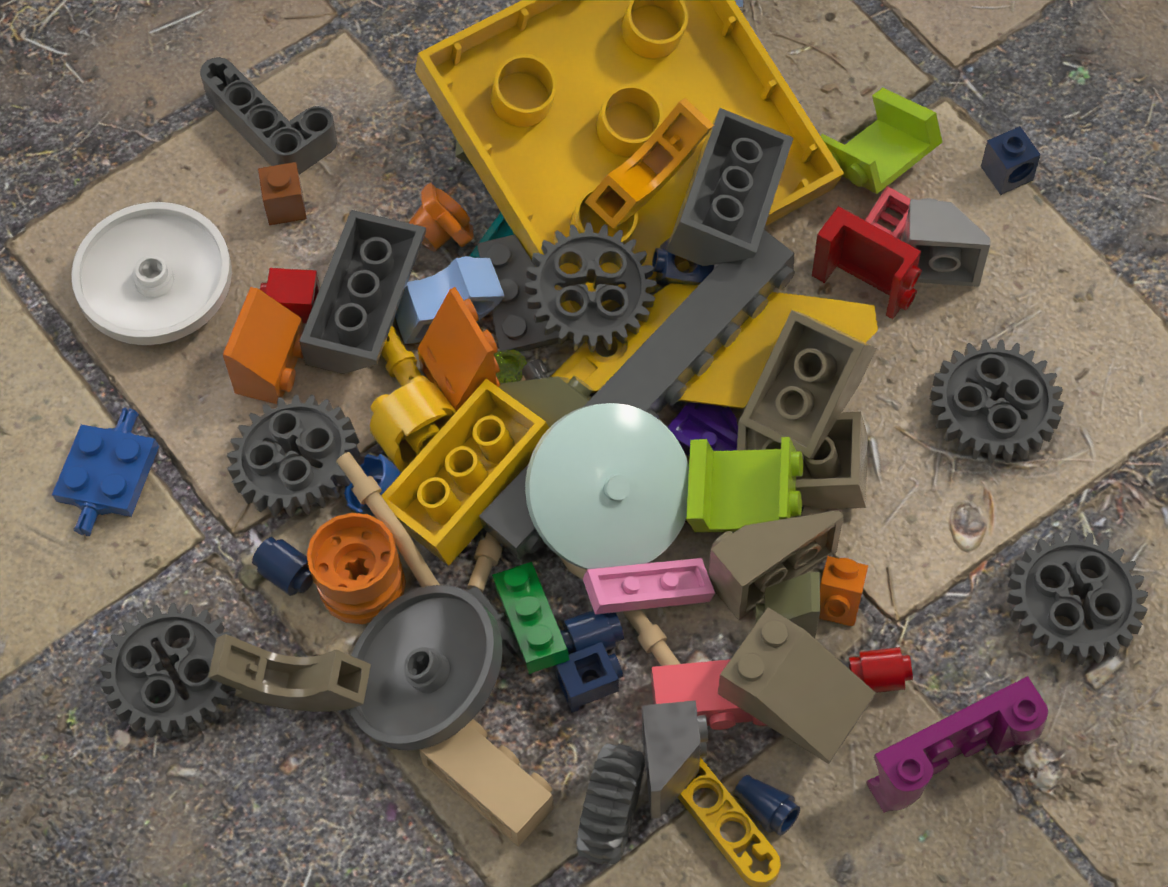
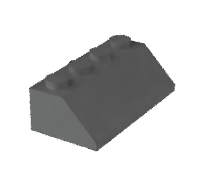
(730, 191)
(360, 293)

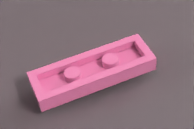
(648, 585)

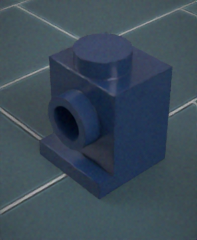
(588, 662)

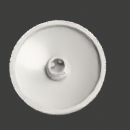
(151, 273)

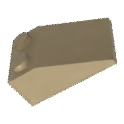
(806, 383)
(838, 470)
(769, 554)
(795, 686)

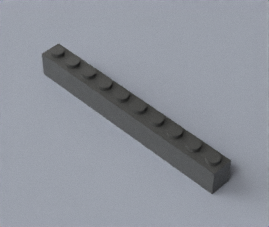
(665, 364)

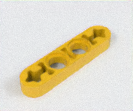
(728, 810)

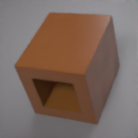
(282, 193)

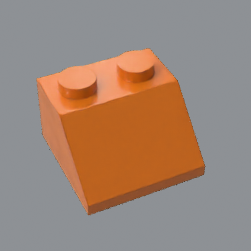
(263, 348)

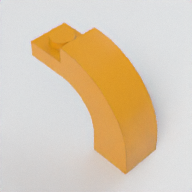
(651, 166)

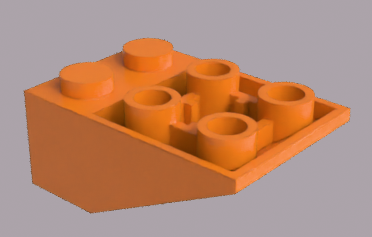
(457, 351)

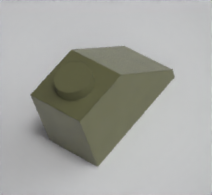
(551, 396)
(795, 600)

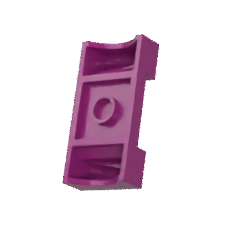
(1002, 719)

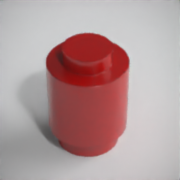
(882, 669)

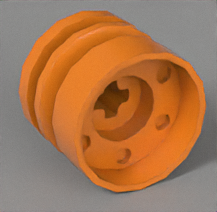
(355, 567)

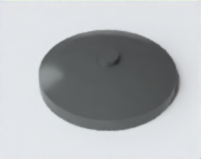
(429, 668)

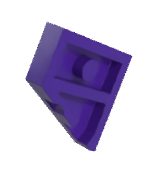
(706, 422)

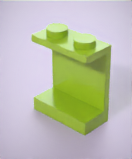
(890, 144)
(742, 486)

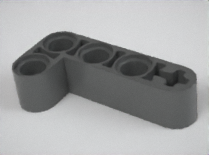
(252, 112)

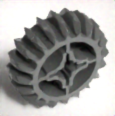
(610, 803)

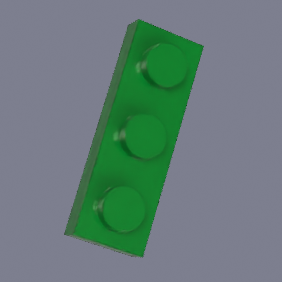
(530, 617)

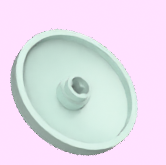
(608, 486)

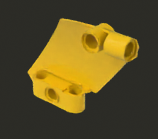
(735, 367)

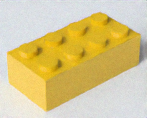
(464, 470)

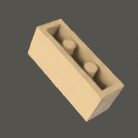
(491, 781)

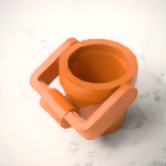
(442, 219)

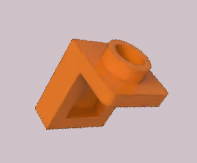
(841, 590)

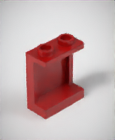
(869, 256)

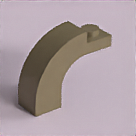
(290, 682)

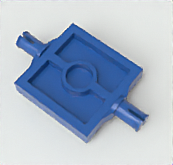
(105, 471)

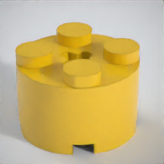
(409, 419)

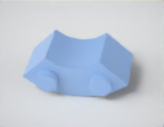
(422, 298)

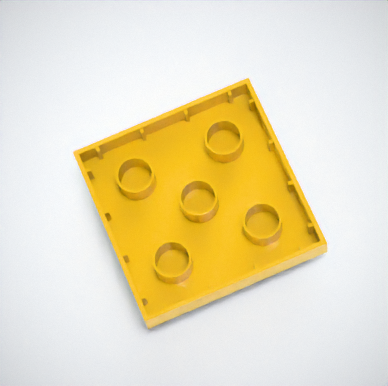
(575, 87)

